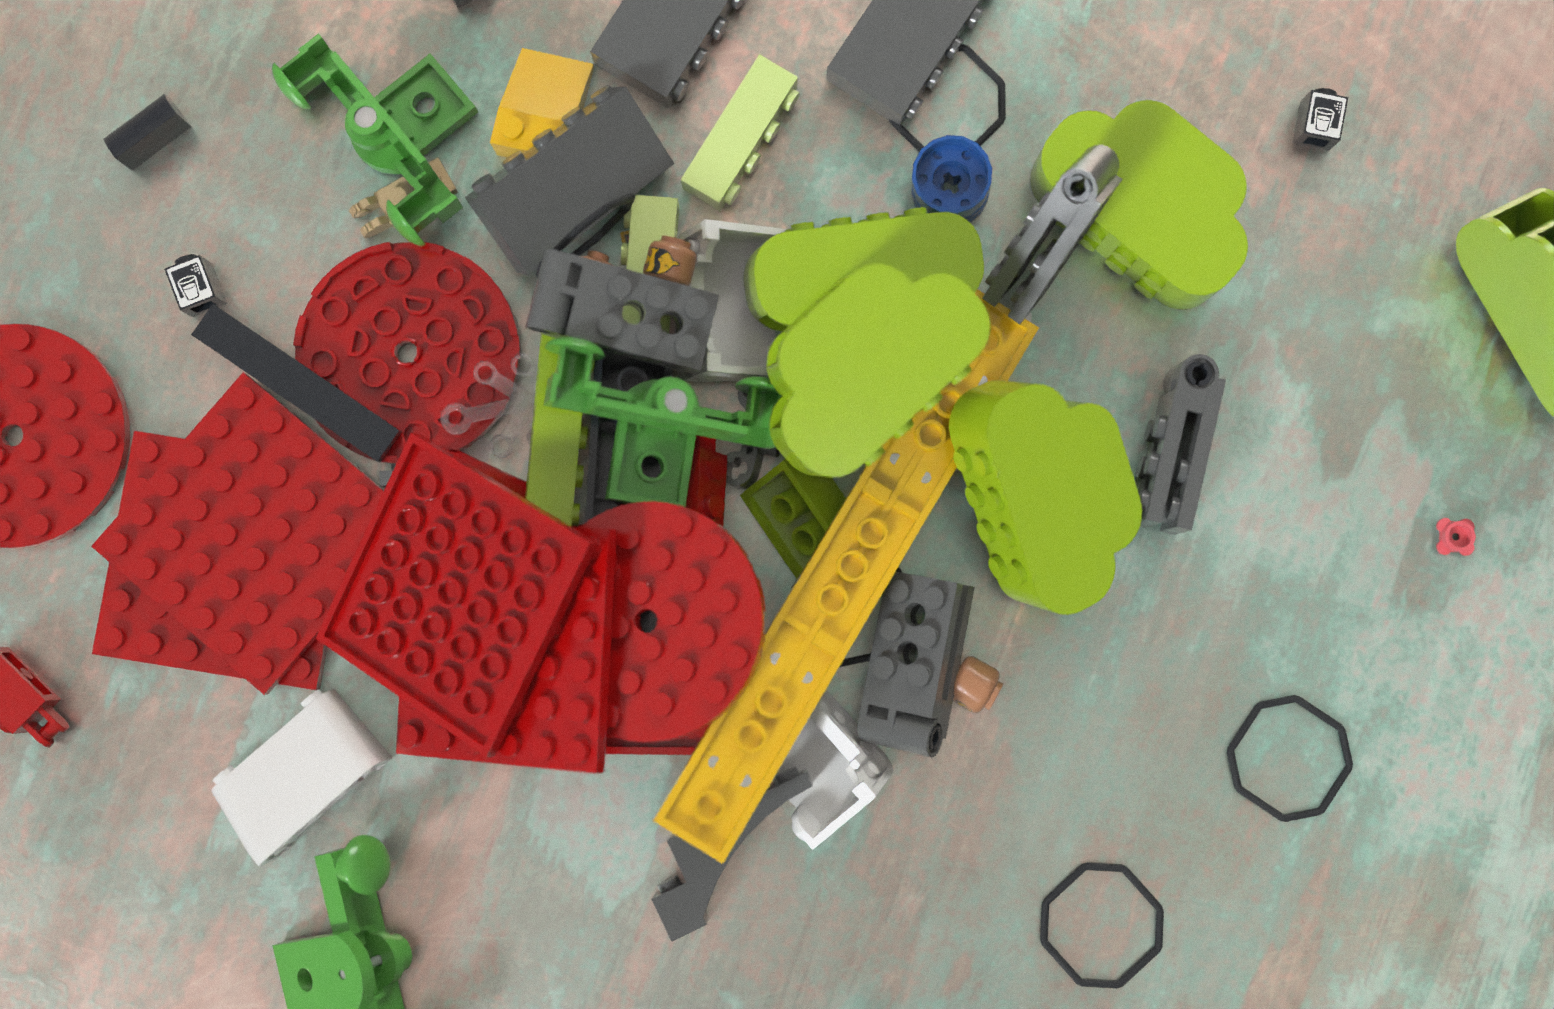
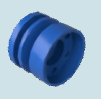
(959, 163)

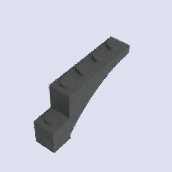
(685, 902)

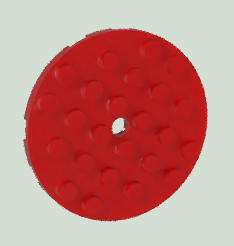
(420, 298)
(71, 435)
(705, 628)

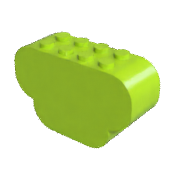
(1172, 211)
(806, 261)
(1512, 271)
(869, 363)
(1045, 491)

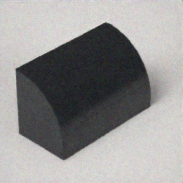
(147, 132)

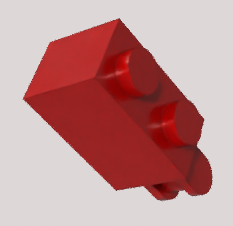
(707, 480)
(26, 701)

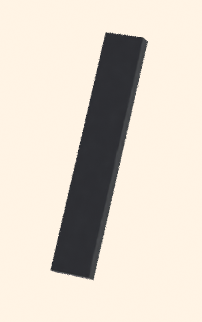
(296, 383)

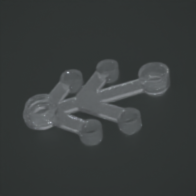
(519, 404)

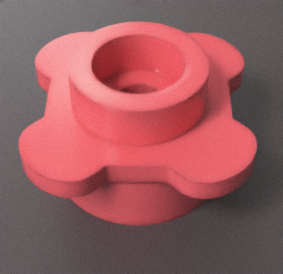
(1465, 533)

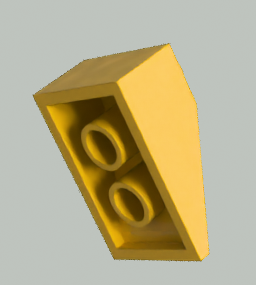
(537, 97)

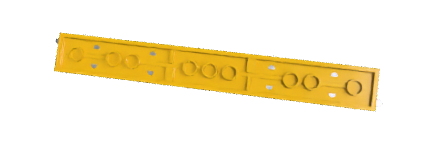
(826, 612)

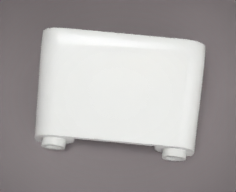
(736, 339)
(842, 769)
(297, 775)

